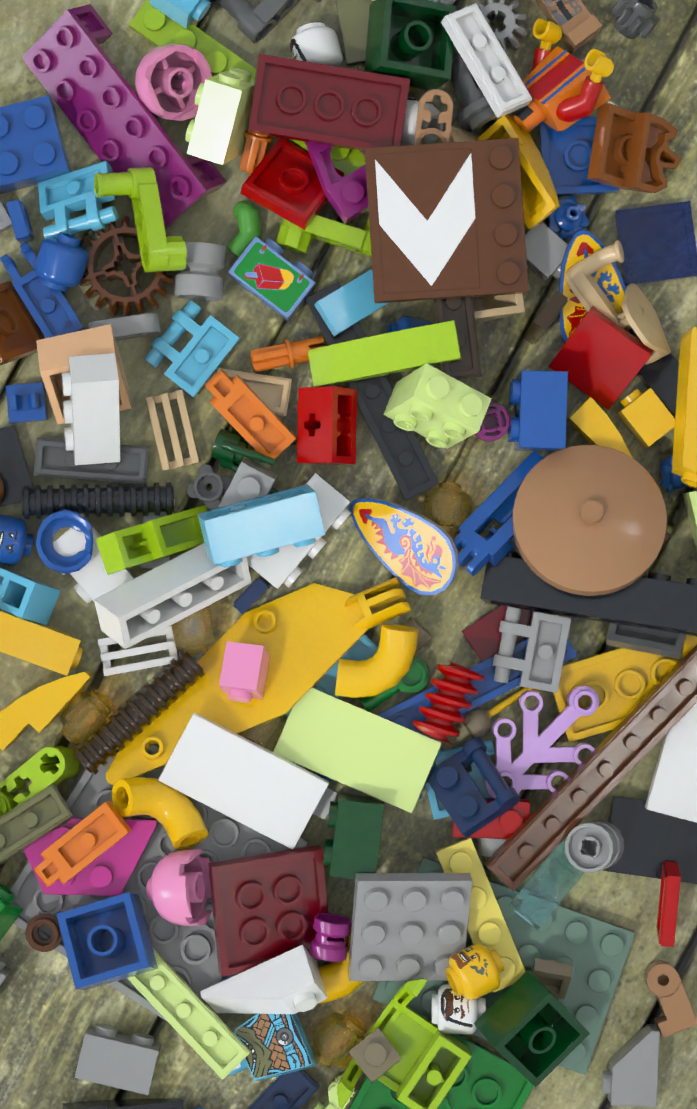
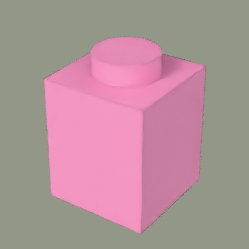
(244, 671)

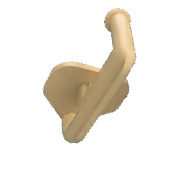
(636, 307)

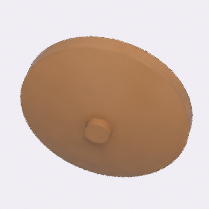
(589, 520)

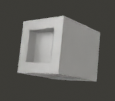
(544, 252)

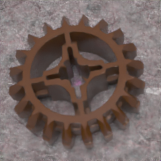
(109, 272)

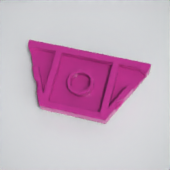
(107, 873)

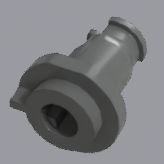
(476, 112)

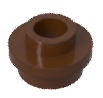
(35, 940)

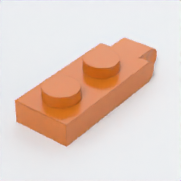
(249, 414)
(82, 845)

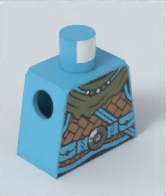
(276, 1046)

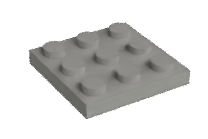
(407, 925)

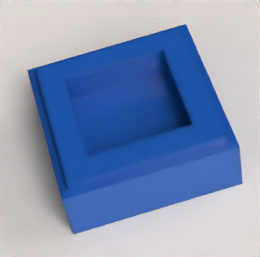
(20, 221)

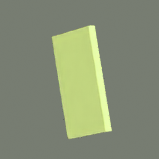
(358, 749)

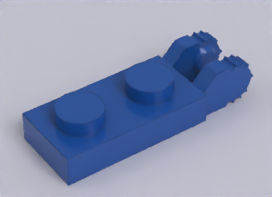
(45, 304)

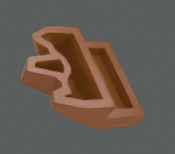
(631, 150)

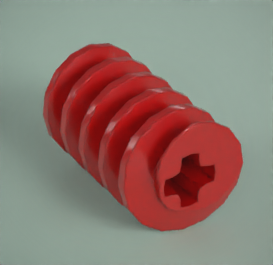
(448, 701)

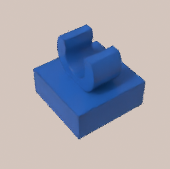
(26, 403)

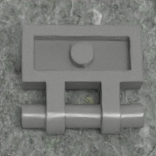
(543, 652)

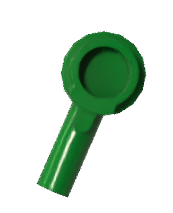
(412, 682)

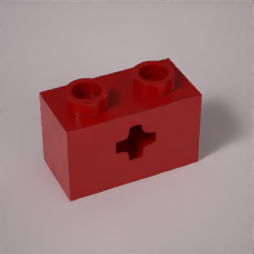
(327, 425)

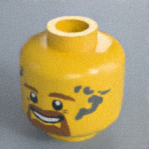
(474, 971)

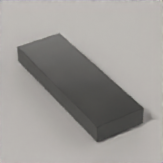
(56, 462)

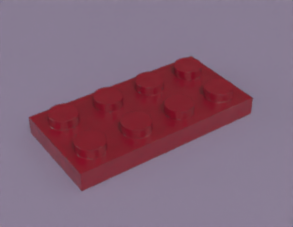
(327, 104)

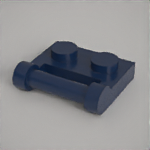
(461, 795)

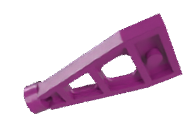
(346, 193)

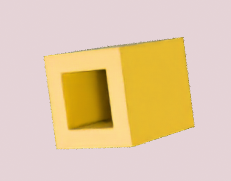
(646, 416)

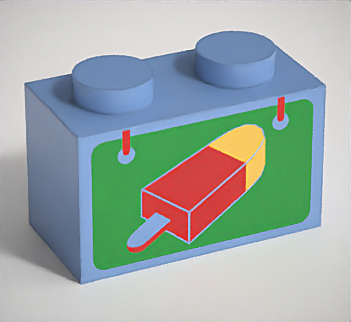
(272, 277)

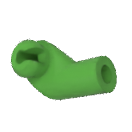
(248, 224)

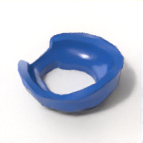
(45, 547)

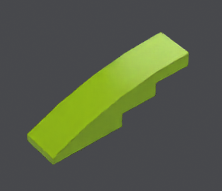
(384, 354)

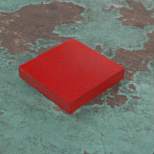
(287, 184)
(601, 358)

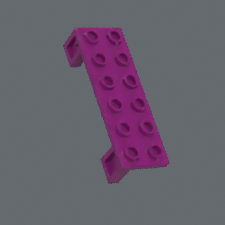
(110, 112)

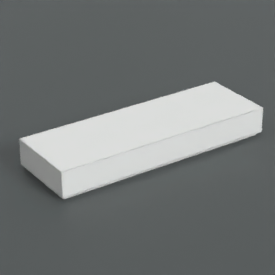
(486, 60)

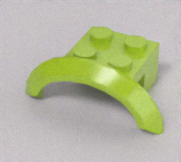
(429, 1057)

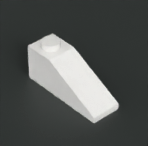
(276, 986)

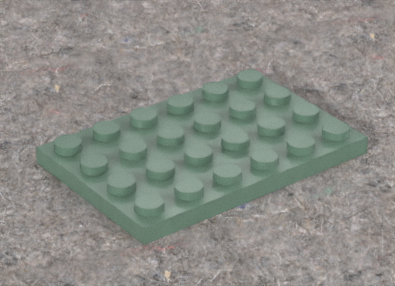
(568, 936)

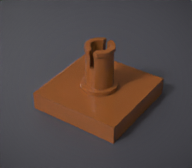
(17, 326)

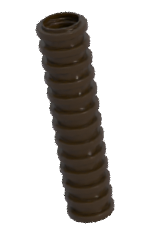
(138, 712)

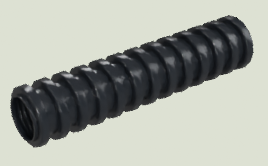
(98, 500)

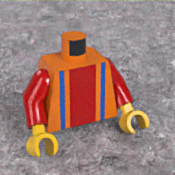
(561, 84)

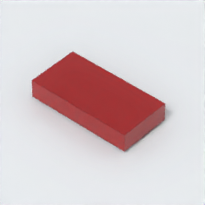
(668, 903)

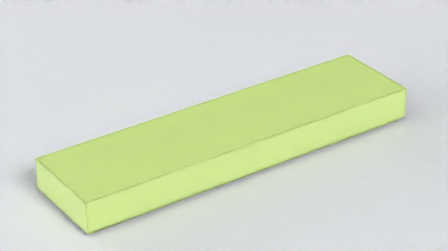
(191, 1017)

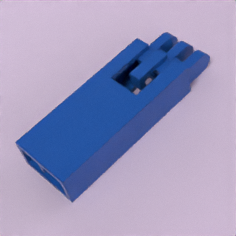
(498, 508)

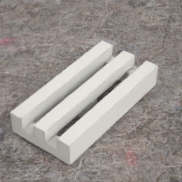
(107, 656)

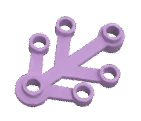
(537, 747)

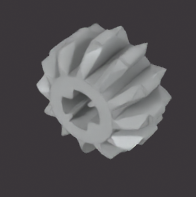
(511, 22)

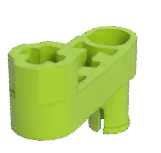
(140, 184)
(325, 230)
(41, 771)

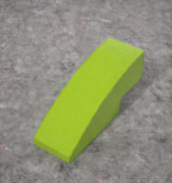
(151, 540)

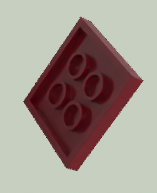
(265, 905)

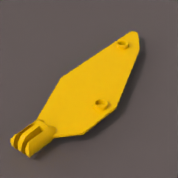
(304, 640)

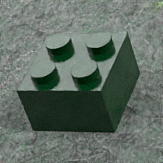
(410, 41)
(356, 835)
(531, 1028)

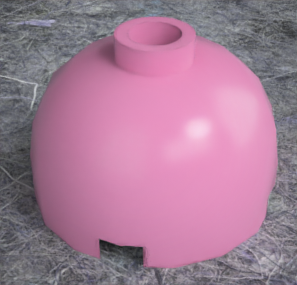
(169, 80)
(181, 888)

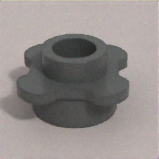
(198, 489)

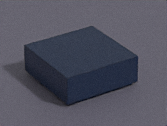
(250, 595)

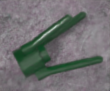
(231, 448)

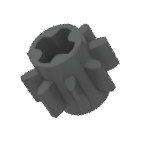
(635, 17)

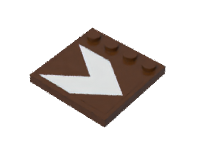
(446, 220)

